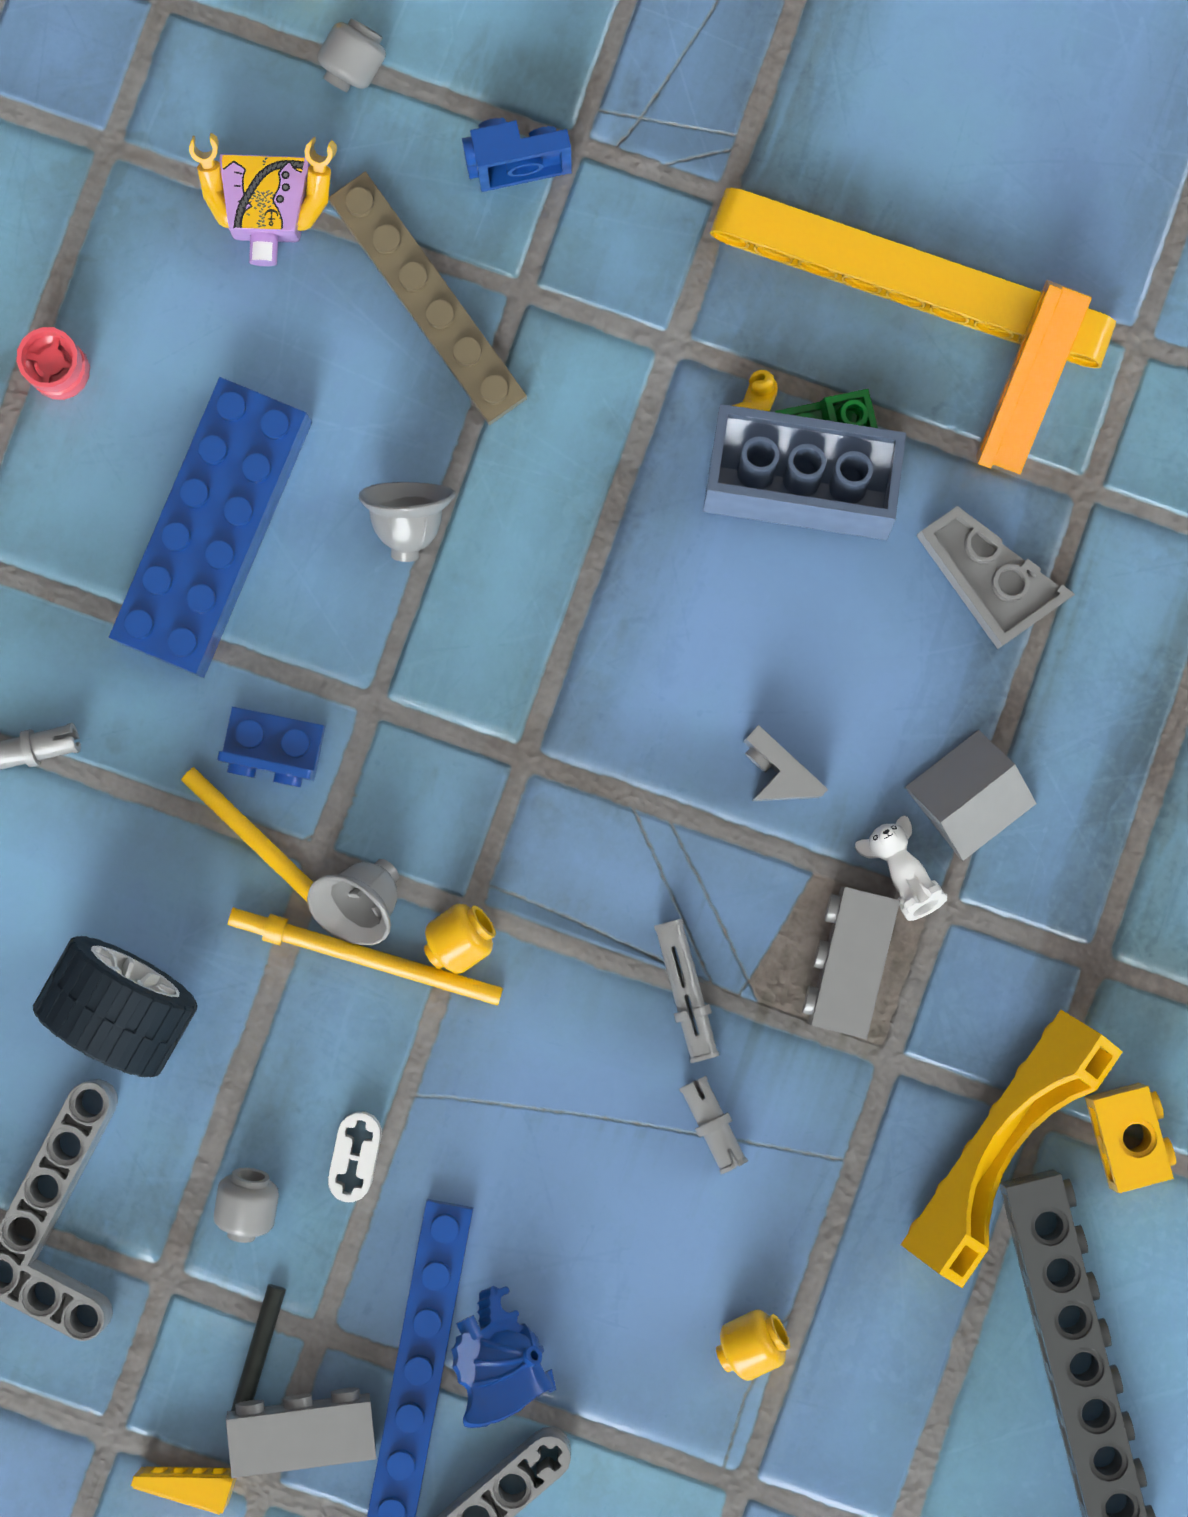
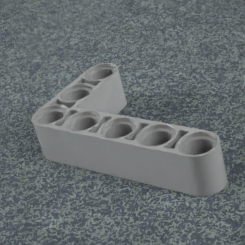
(44, 1214)

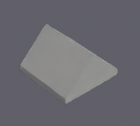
(971, 794)

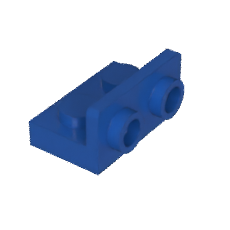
(272, 745)

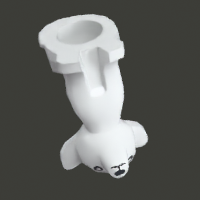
(917, 892)

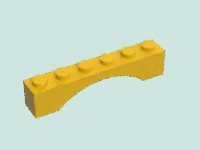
(1061, 1068)

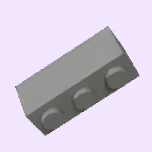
(851, 961)
(300, 1433)

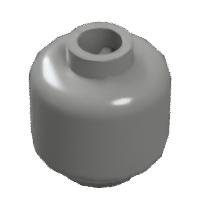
(351, 55)
(246, 1204)

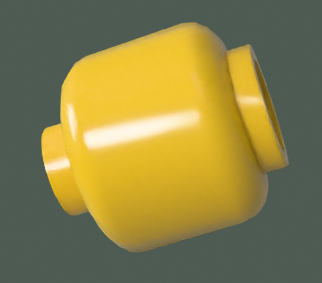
(459, 938)
(753, 1344)

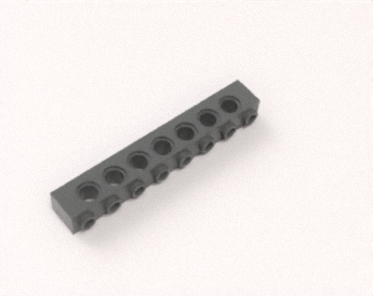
(1023, 1202)

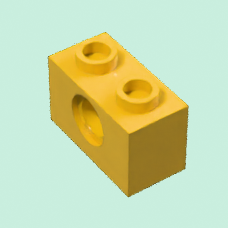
(1110, 1116)

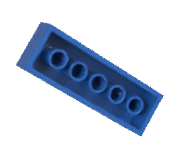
(211, 527)

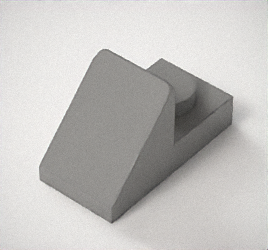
(792, 778)

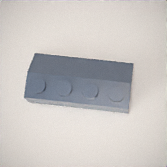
(805, 472)

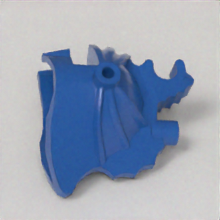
(498, 1362)

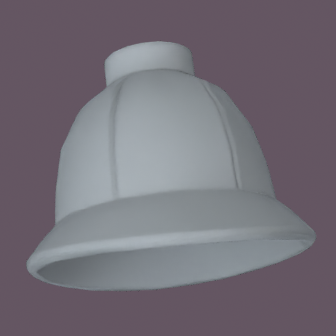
(406, 514)
(356, 902)

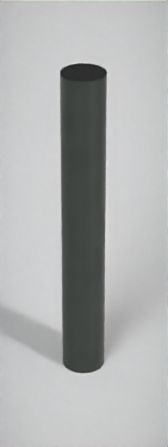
(259, 1344)

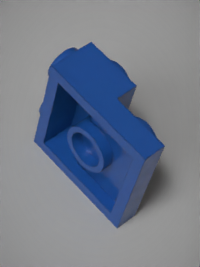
(505, 160)

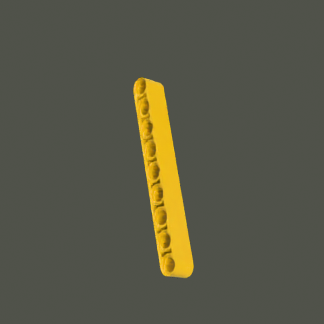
(894, 271)

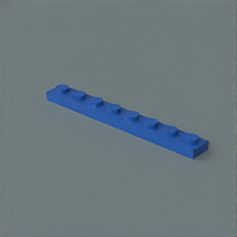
(420, 1360)

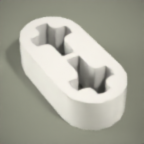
(343, 1154)

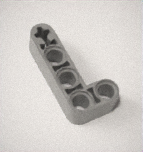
(488, 1491)

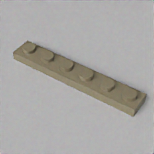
(427, 298)

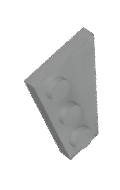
(989, 577)

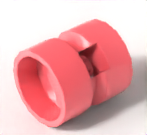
(53, 363)

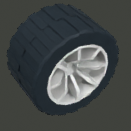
(114, 1007)

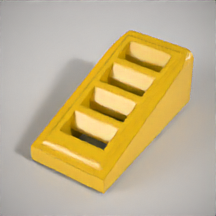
(193, 1486)

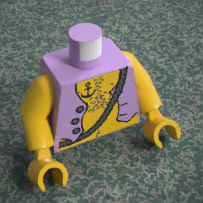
(264, 195)

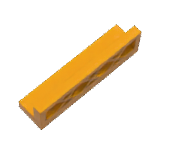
(1033, 377)

